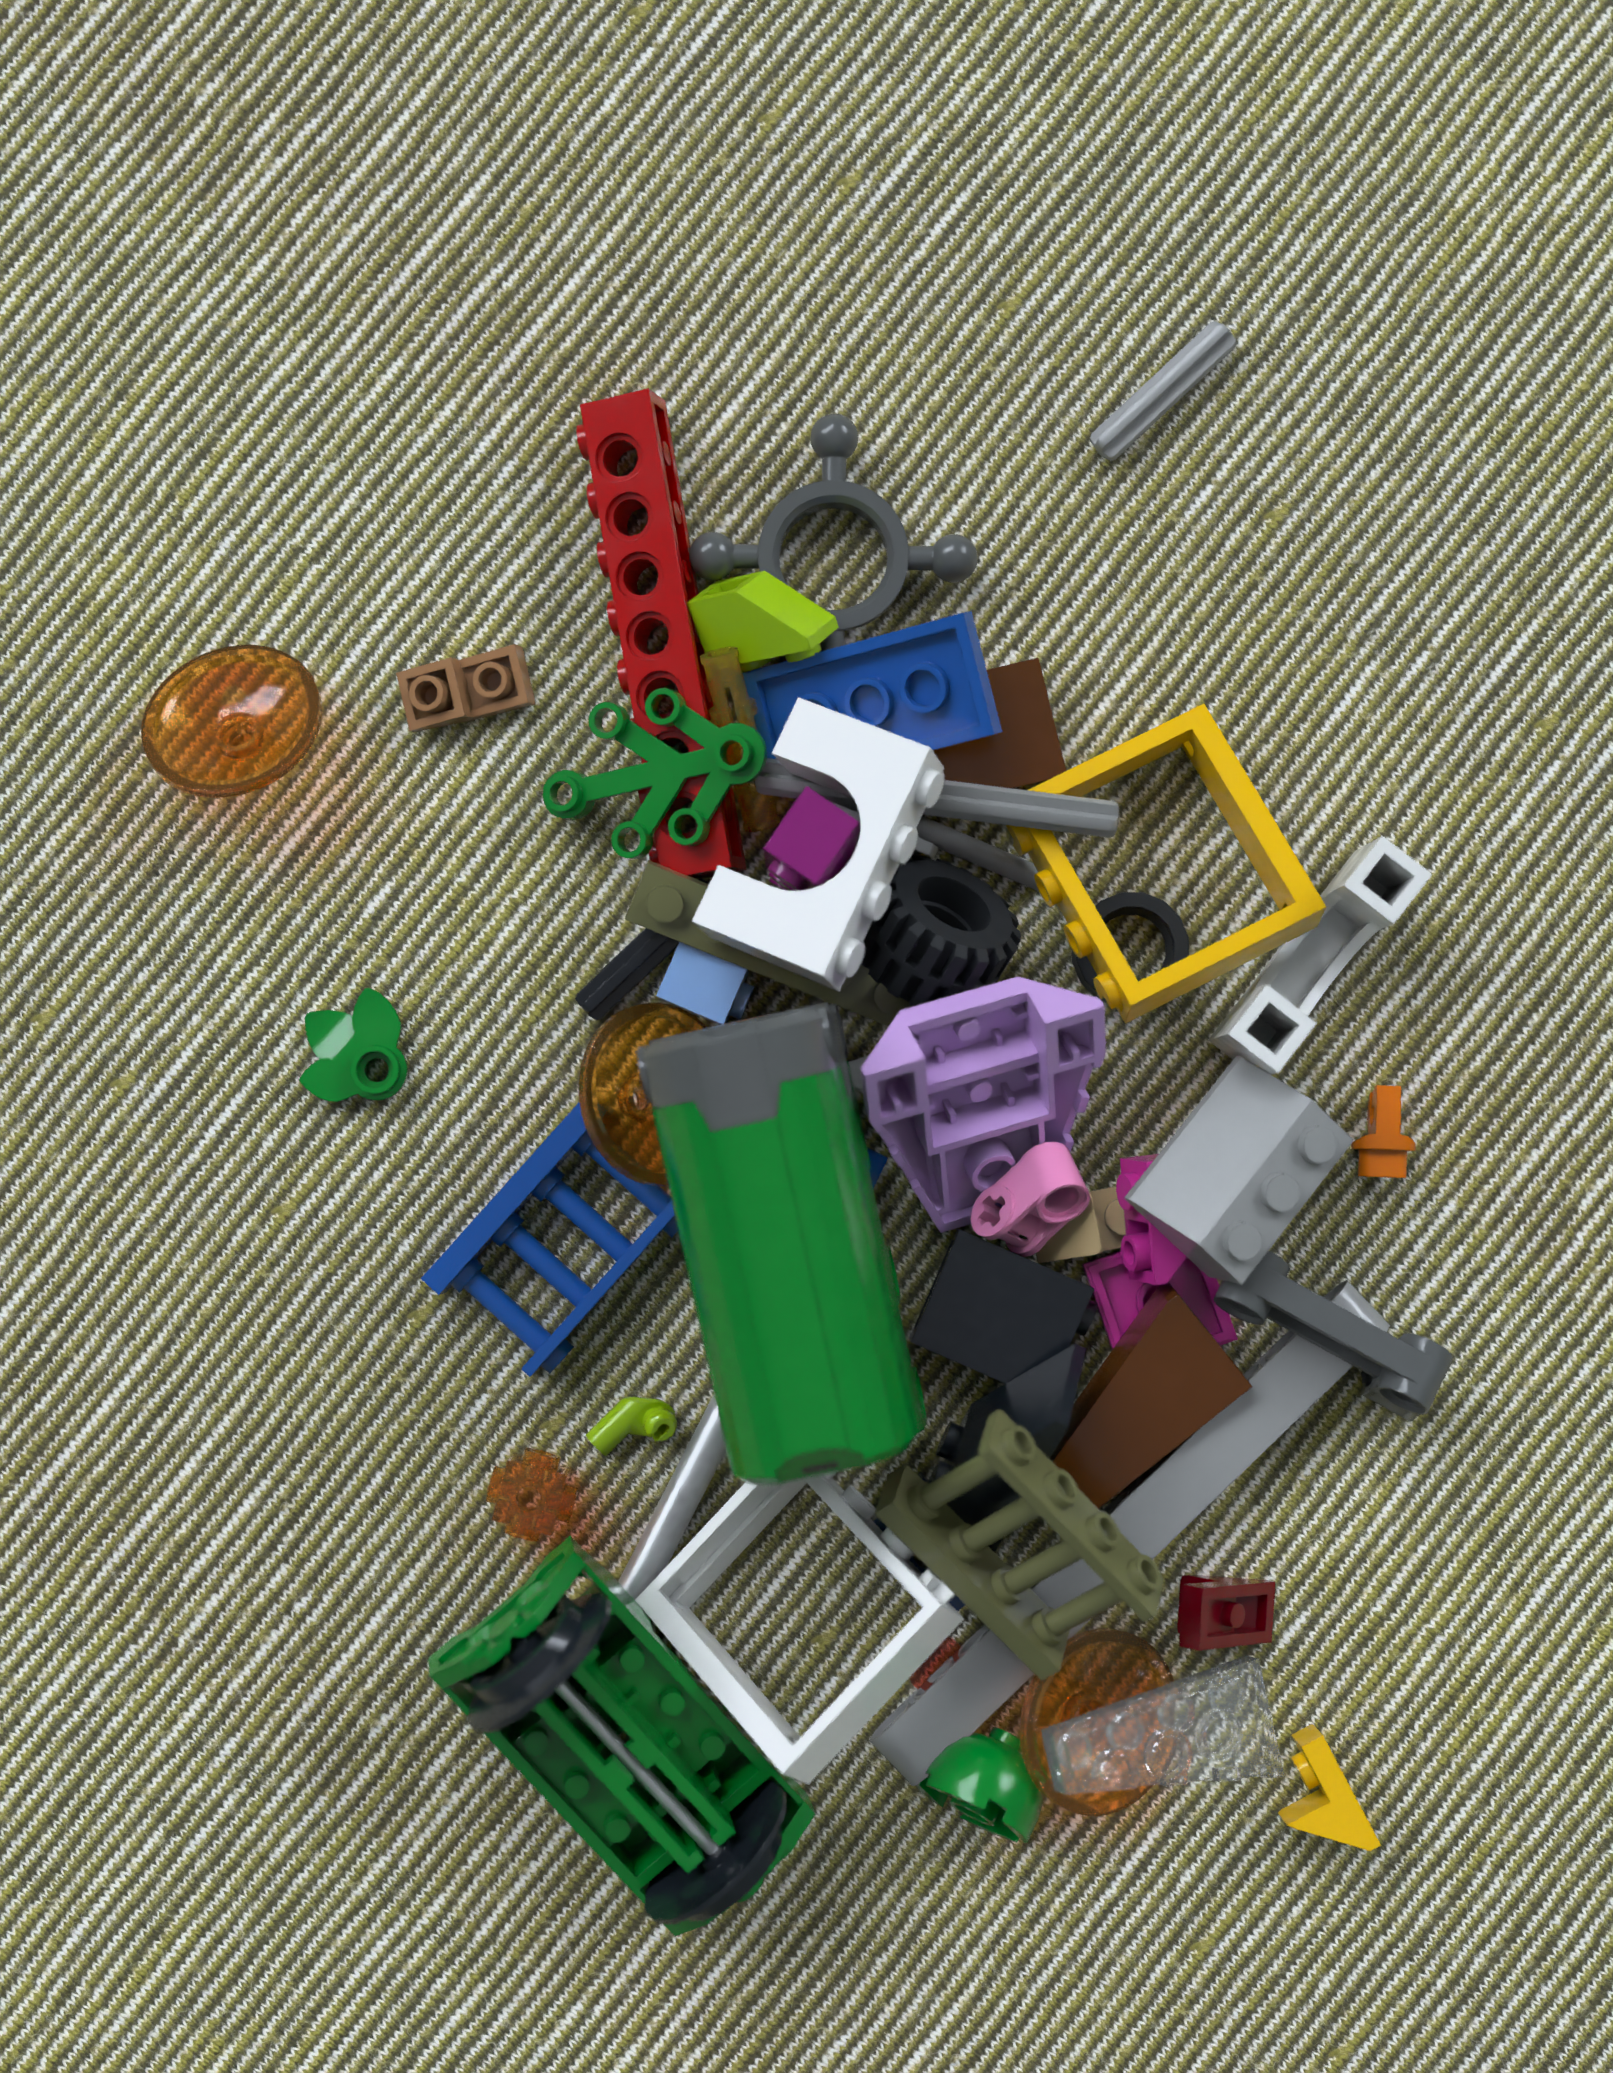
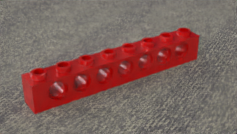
(607, 432)

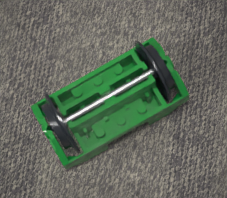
(676, 1811)

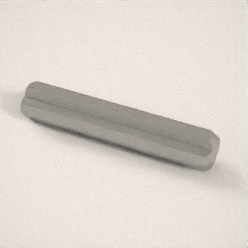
(1163, 390)

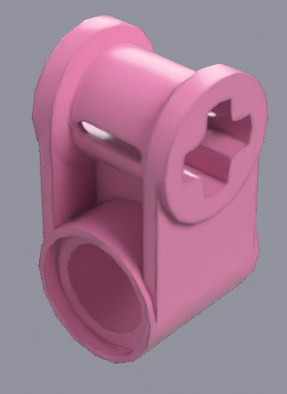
(1037, 1198)

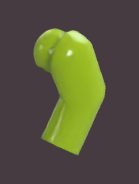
(635, 1417)

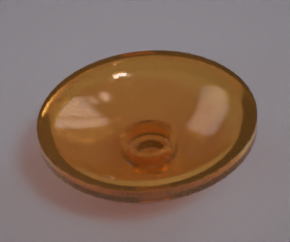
(231, 721)
(606, 1086)
(1095, 1672)

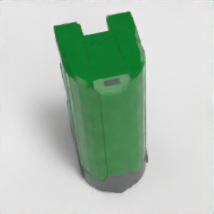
(784, 1244)

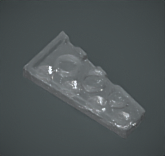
(1176, 1734)

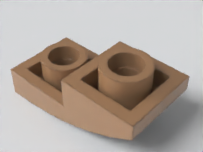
(465, 688)

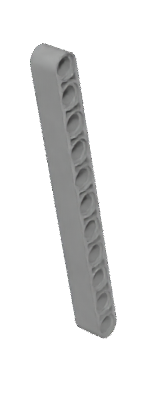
(1148, 1515)

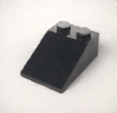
(1036, 1401)

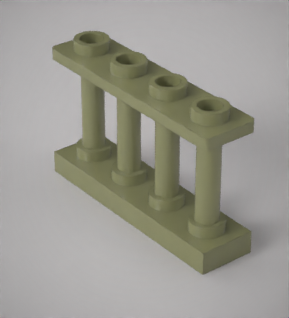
(996, 1591)

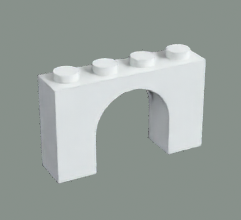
(1359, 902)
(824, 927)

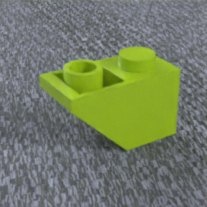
(759, 619)

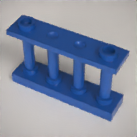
(502, 1225)

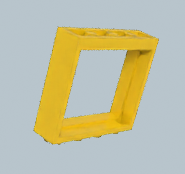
(1251, 823)

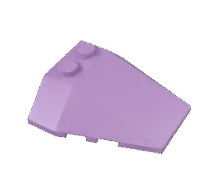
(978, 1084)

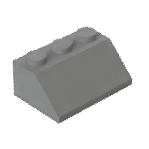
(1238, 1171)

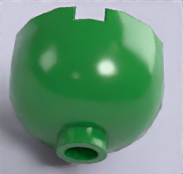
(986, 1784)

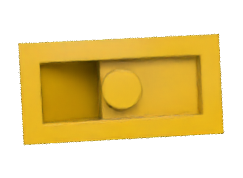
(1333, 1807)

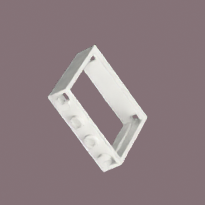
(718, 1545)

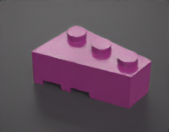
(810, 844)

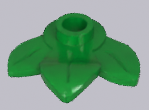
(349, 1045)

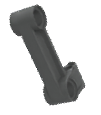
(1395, 1371)

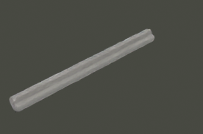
(977, 803)

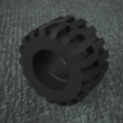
(939, 933)

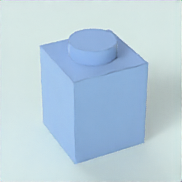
(705, 985)

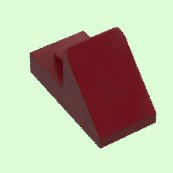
(1224, 1612)

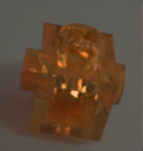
(551, 1480)

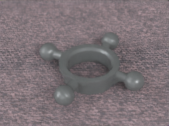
(835, 440)

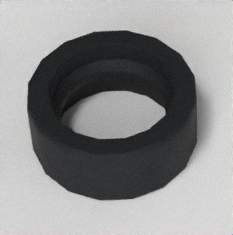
(1145, 906)

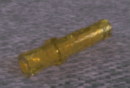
(724, 671)

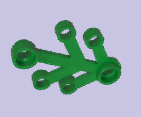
(663, 773)

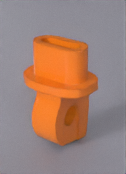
(1384, 1148)

